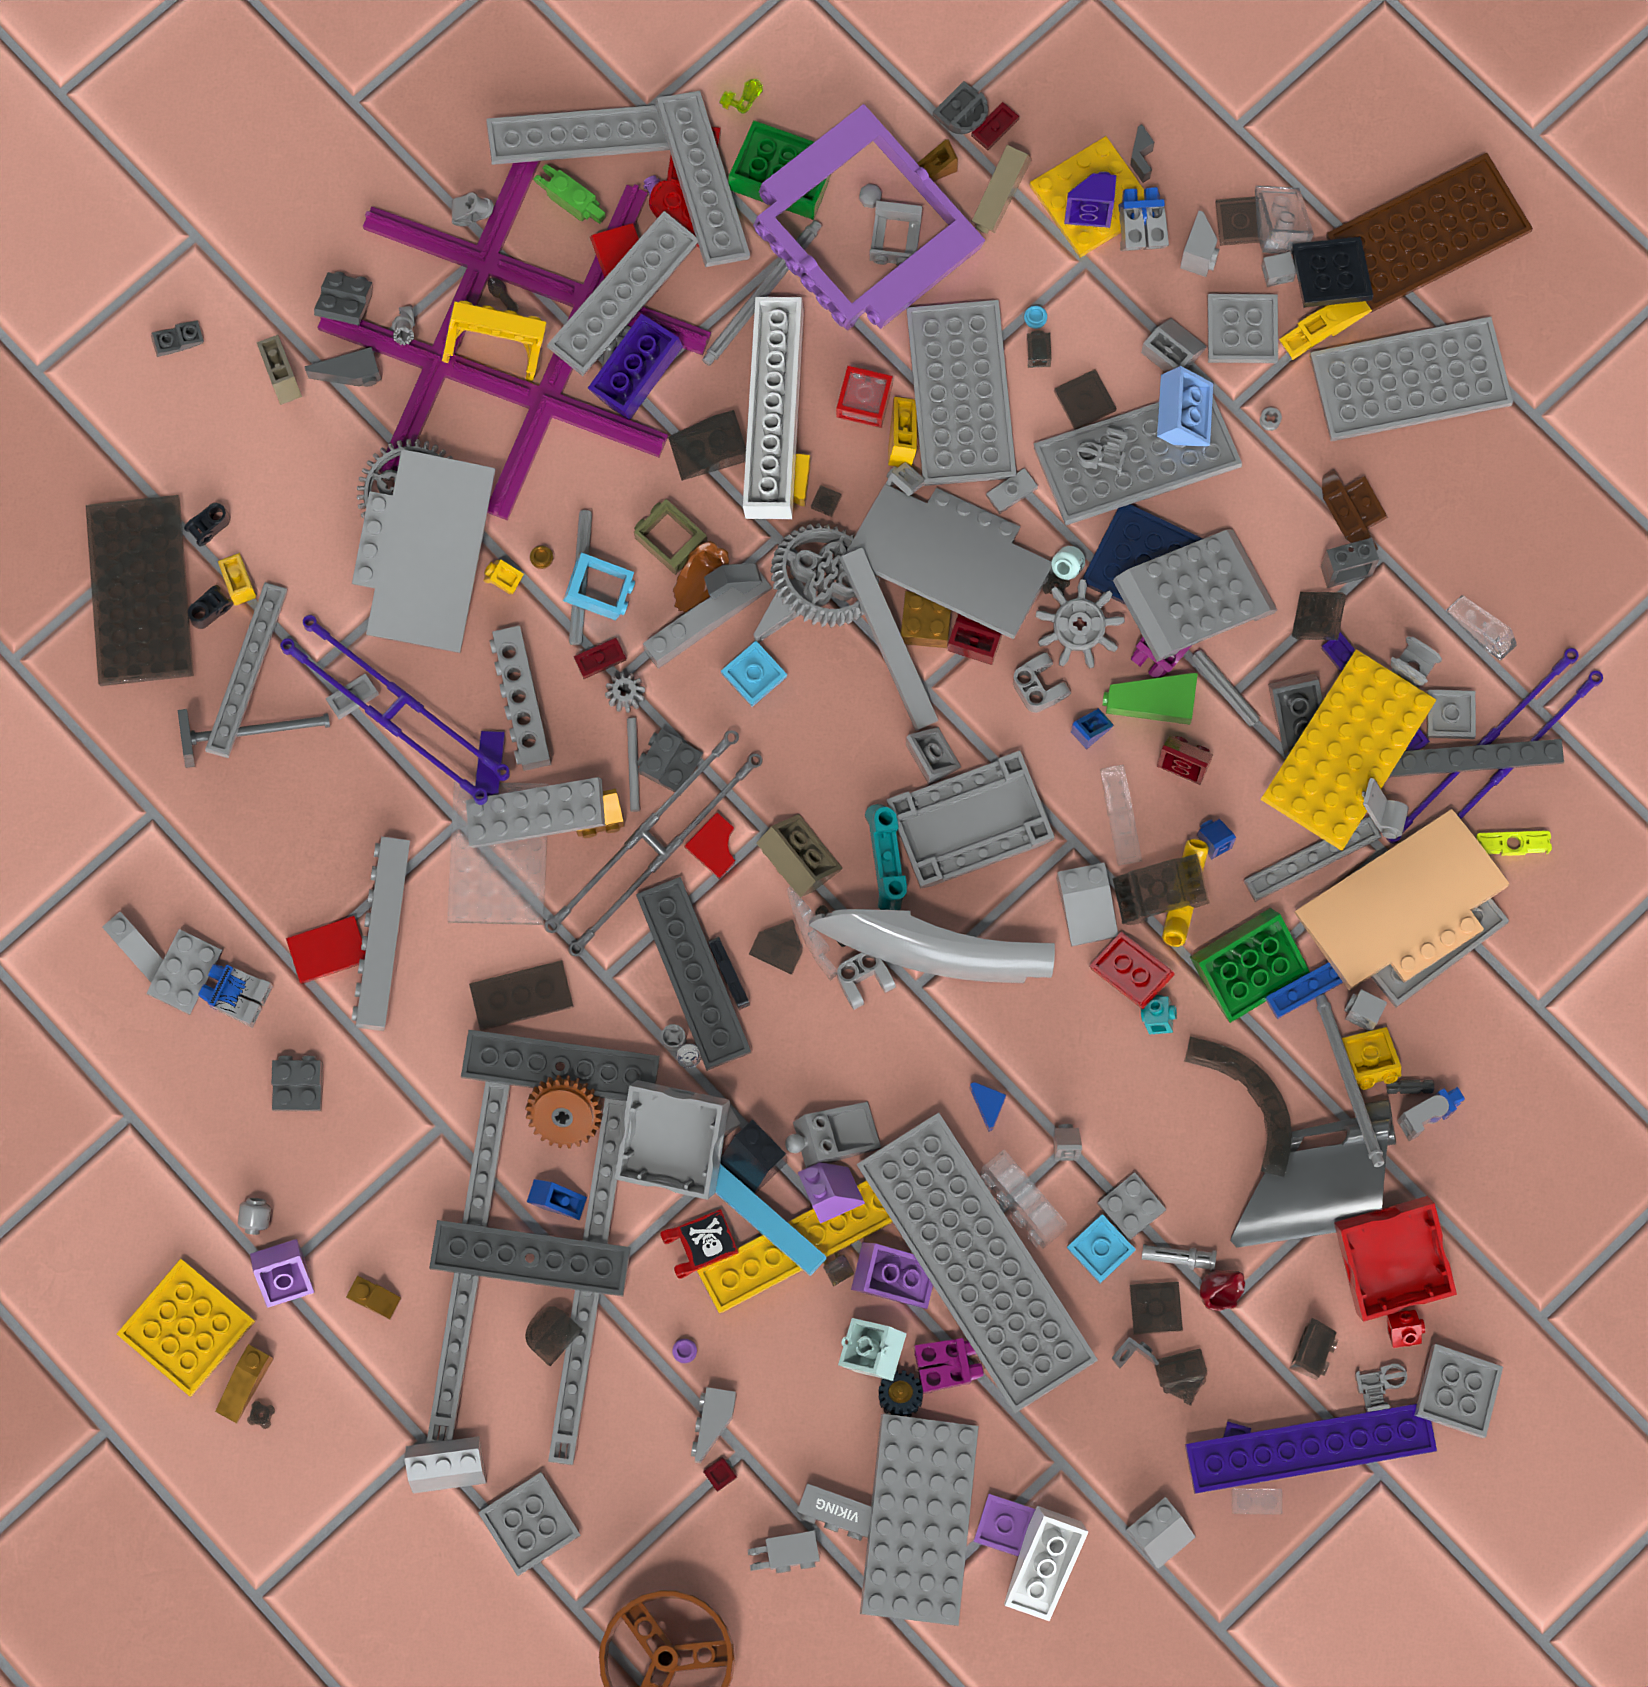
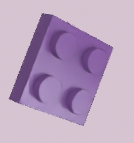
(1003, 1525)

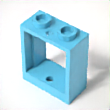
(593, 605)

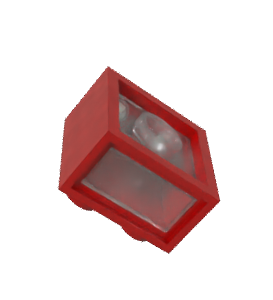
(864, 396)

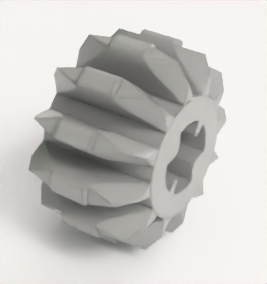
(620, 701)

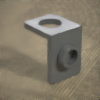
(1132, 1346)

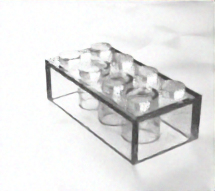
(1023, 1199)

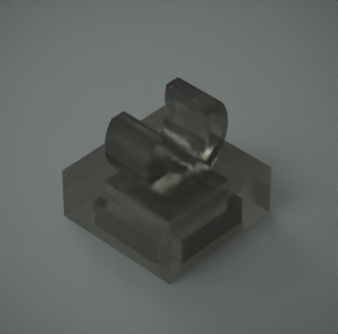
(838, 1269)

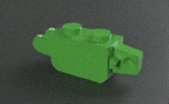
(570, 195)

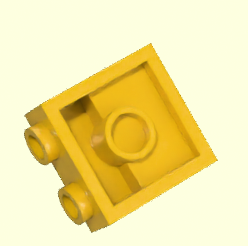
(1372, 1058)

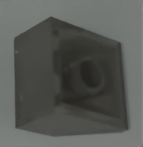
(1313, 1349)

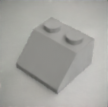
(1201, 250)
(1161, 1533)

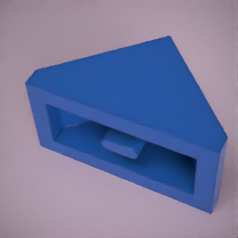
(1091, 728)
(988, 1102)

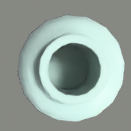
(1068, 562)

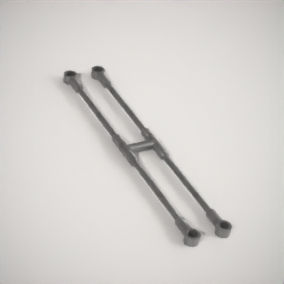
(643, 832)

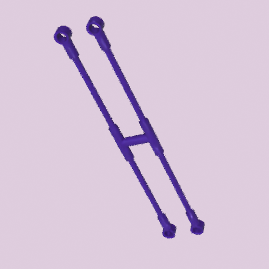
(403, 698)
(1495, 732)

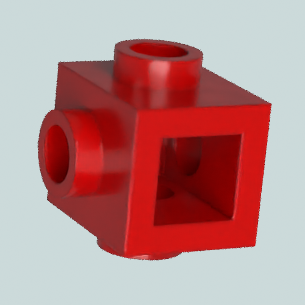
(1405, 1328)

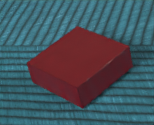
(720, 1474)

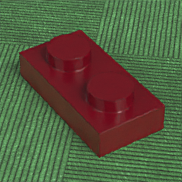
(995, 126)
(600, 658)

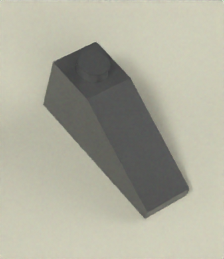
(349, 369)

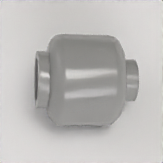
(254, 1215)

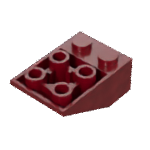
(974, 640)

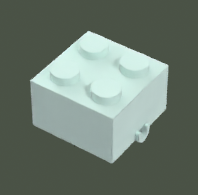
(872, 1349)

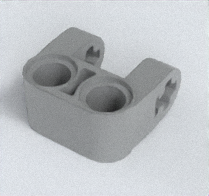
(1034, 687)
(862, 973)

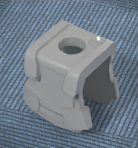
(1421, 655)

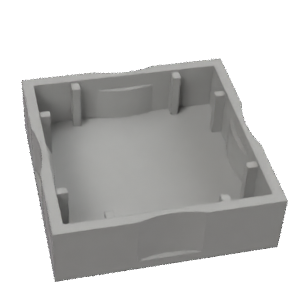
(672, 1139)

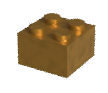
(924, 622)

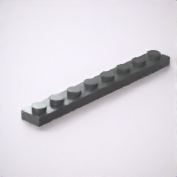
(1479, 758)

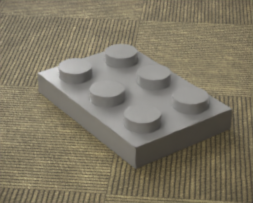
(183, 972)

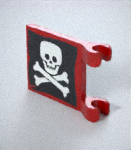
(704, 1241)

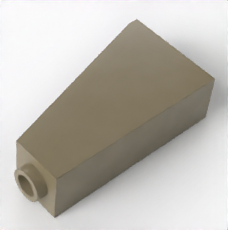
(1001, 189)

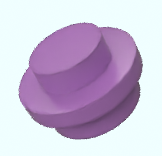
(684, 1351)

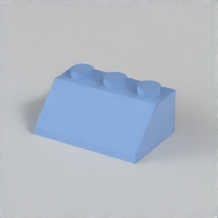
(1185, 408)

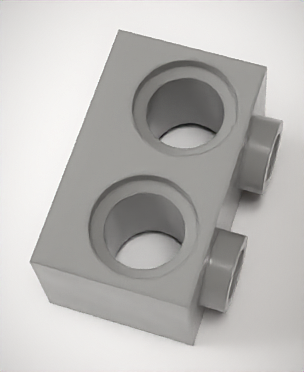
(1364, 1010)

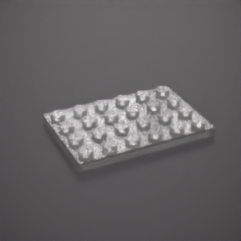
(498, 880)

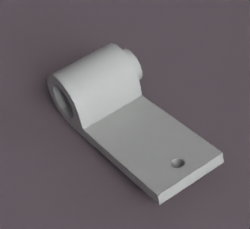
(1385, 813)

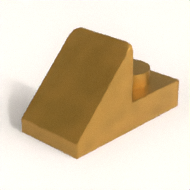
(373, 1297)

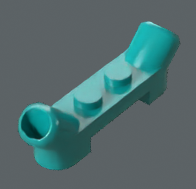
(890, 882)

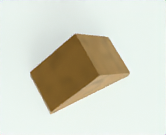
(940, 161)

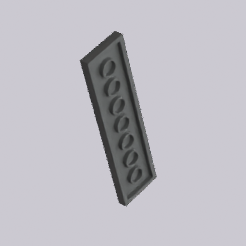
(693, 973)

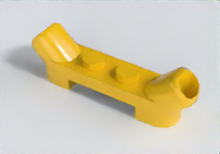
(1178, 920)

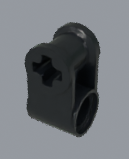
(208, 526)
(210, 606)

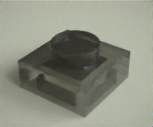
(826, 501)

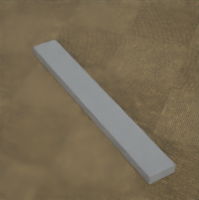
(888, 638)
(246, 670)

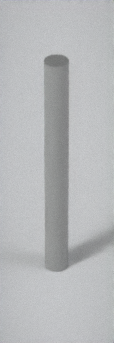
(633, 767)

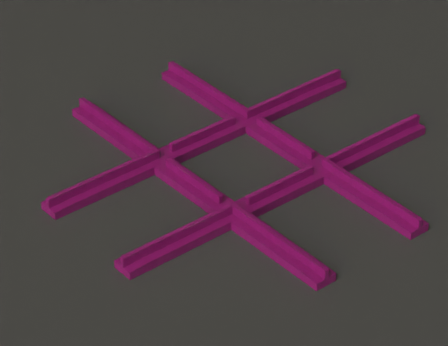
(542, 400)

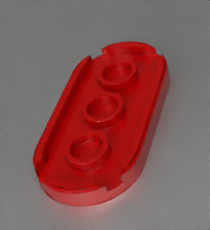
(669, 197)

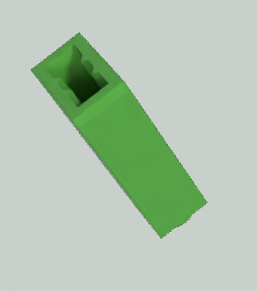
(1154, 699)

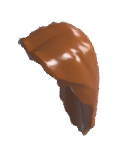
(690, 585)

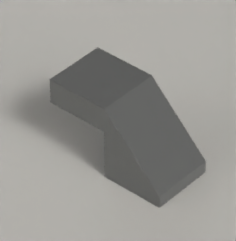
(1143, 146)
(740, 576)

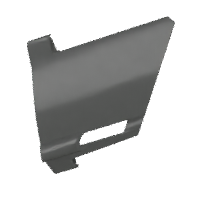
(1319, 1184)

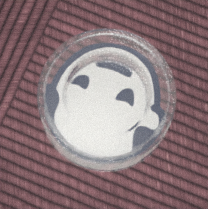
(688, 1055)

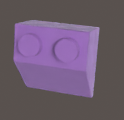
(830, 1190)
(281, 1273)

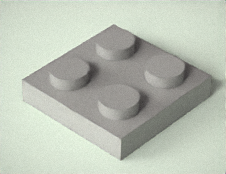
(1452, 715)
(1131, 1206)

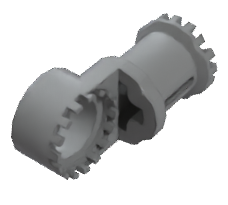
(403, 325)

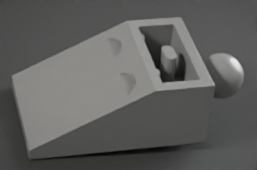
(834, 1134)

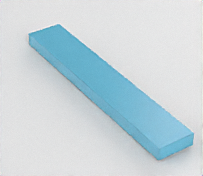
(768, 1222)

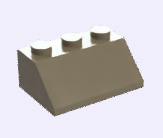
(798, 855)

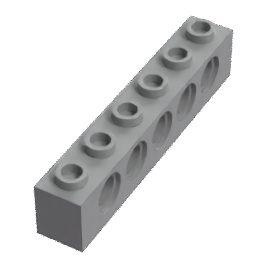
(537, 755)

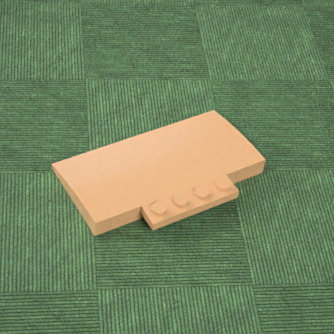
(1405, 904)

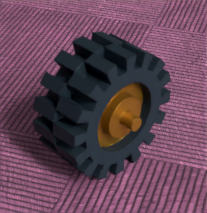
(901, 1395)

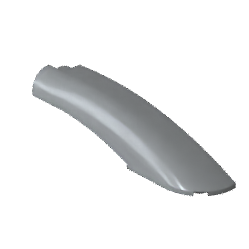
(935, 950)

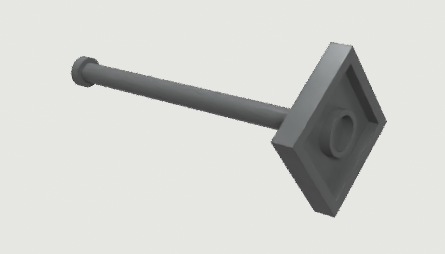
(191, 738)

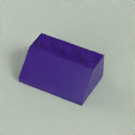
(1092, 201)

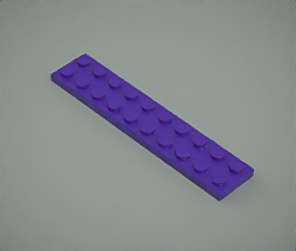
(1308, 1448)

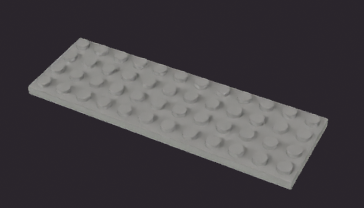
(977, 1263)

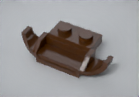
(1352, 506)

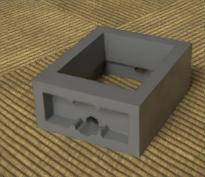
(1343, 566)

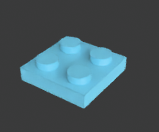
(754, 673)
(1101, 1248)

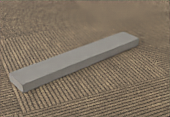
(1308, 861)

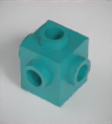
(1159, 1015)

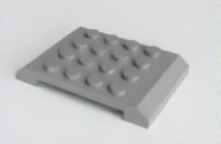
(1194, 593)
(971, 820)

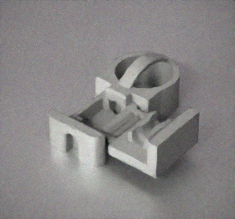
(1111, 454)
(1374, 1387)

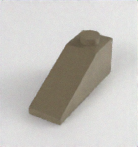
(279, 369)

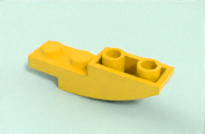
(1321, 324)

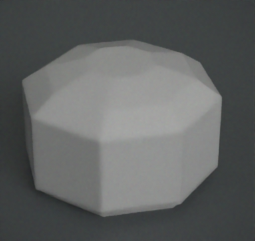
(870, 195)

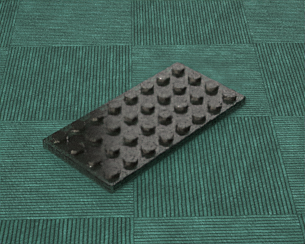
(139, 590)

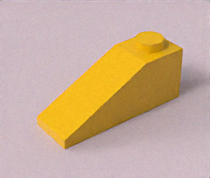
(902, 432)

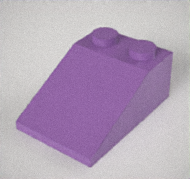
(891, 1276)

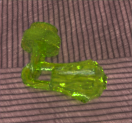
(751, 91)

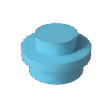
(1035, 317)

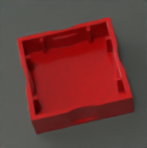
(1395, 1258)

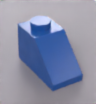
(1217, 837)
(556, 1199)

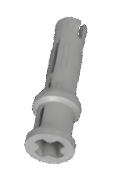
(1192, 1258)

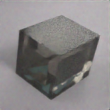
(1038, 349)

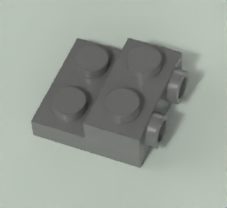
(343, 298)
(668, 760)
(297, 1084)

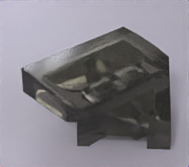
(778, 947)
(1182, 1374)

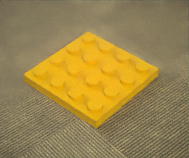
(1056, 183)
(185, 1327)

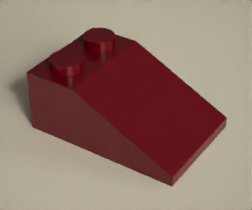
(1185, 759)

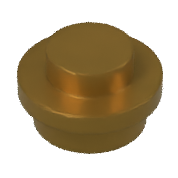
(541, 557)

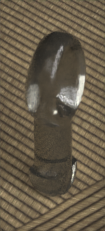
(499, 290)

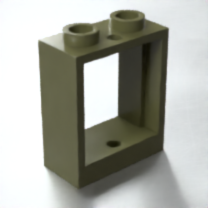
(658, 512)

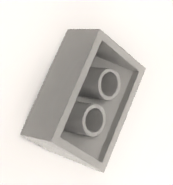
(445, 1465)

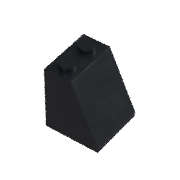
(753, 1157)

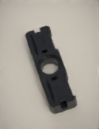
(728, 973)

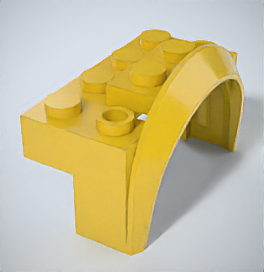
(496, 323)

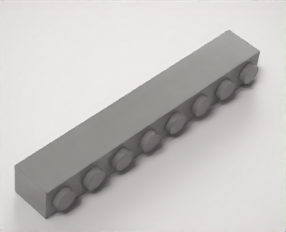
(382, 933)

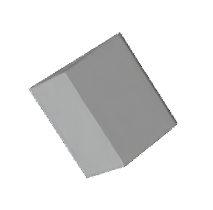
(932, 754)

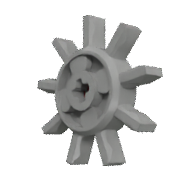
(1088, 613)

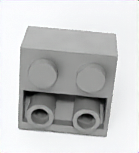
(1172, 346)

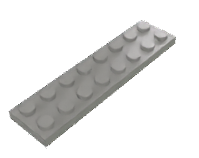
(575, 134)
(702, 178)
(623, 293)

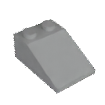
(1087, 904)

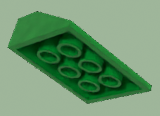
(764, 154)
(1250, 964)

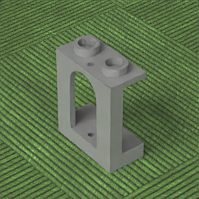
(897, 212)

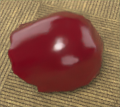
(1221, 1289)

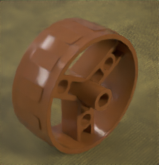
(636, 1612)

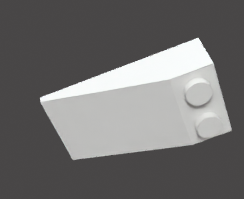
(1045, 1562)

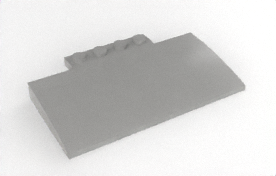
(424, 550)
(953, 556)

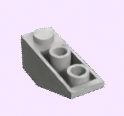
(716, 1415)

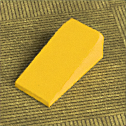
(237, 579)

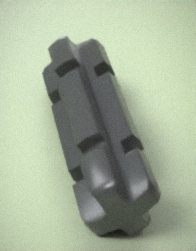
(1410, 1087)

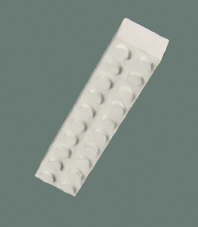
(773, 408)

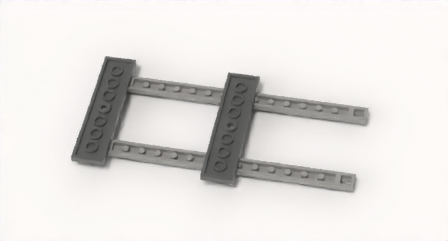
(580, 1265)

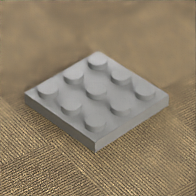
(1242, 328)
(1458, 1391)
(529, 1524)

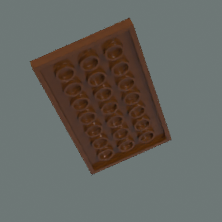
(1436, 229)

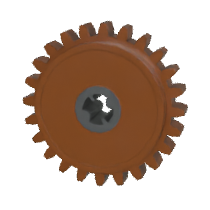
(580, 1116)

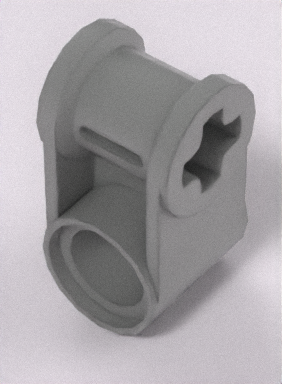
(470, 209)

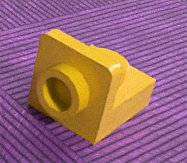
(503, 576)

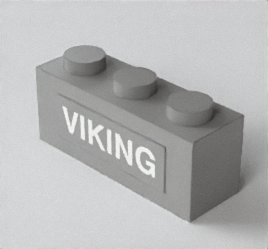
(835, 1512)

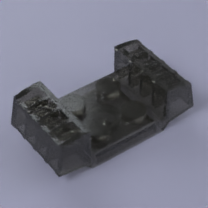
(1160, 889)

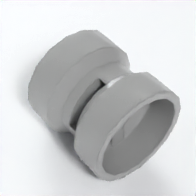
(671, 1034)

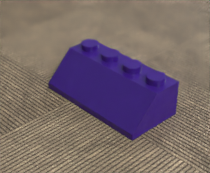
(635, 366)

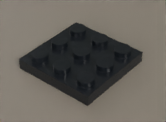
(1332, 272)

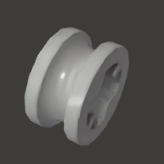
(1270, 426)

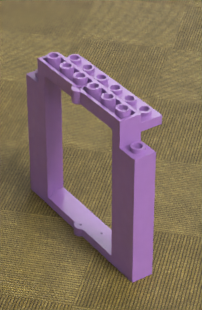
(912, 276)

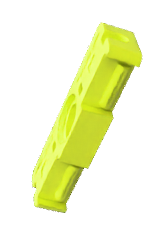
(1529, 842)

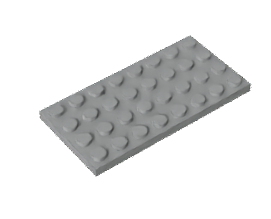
(1411, 379)
(961, 392)
(1149, 466)
(919, 1520)

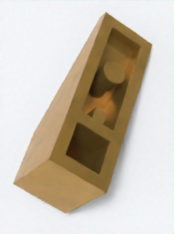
(243, 1383)

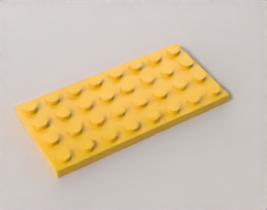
(1349, 740)

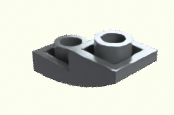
(178, 339)

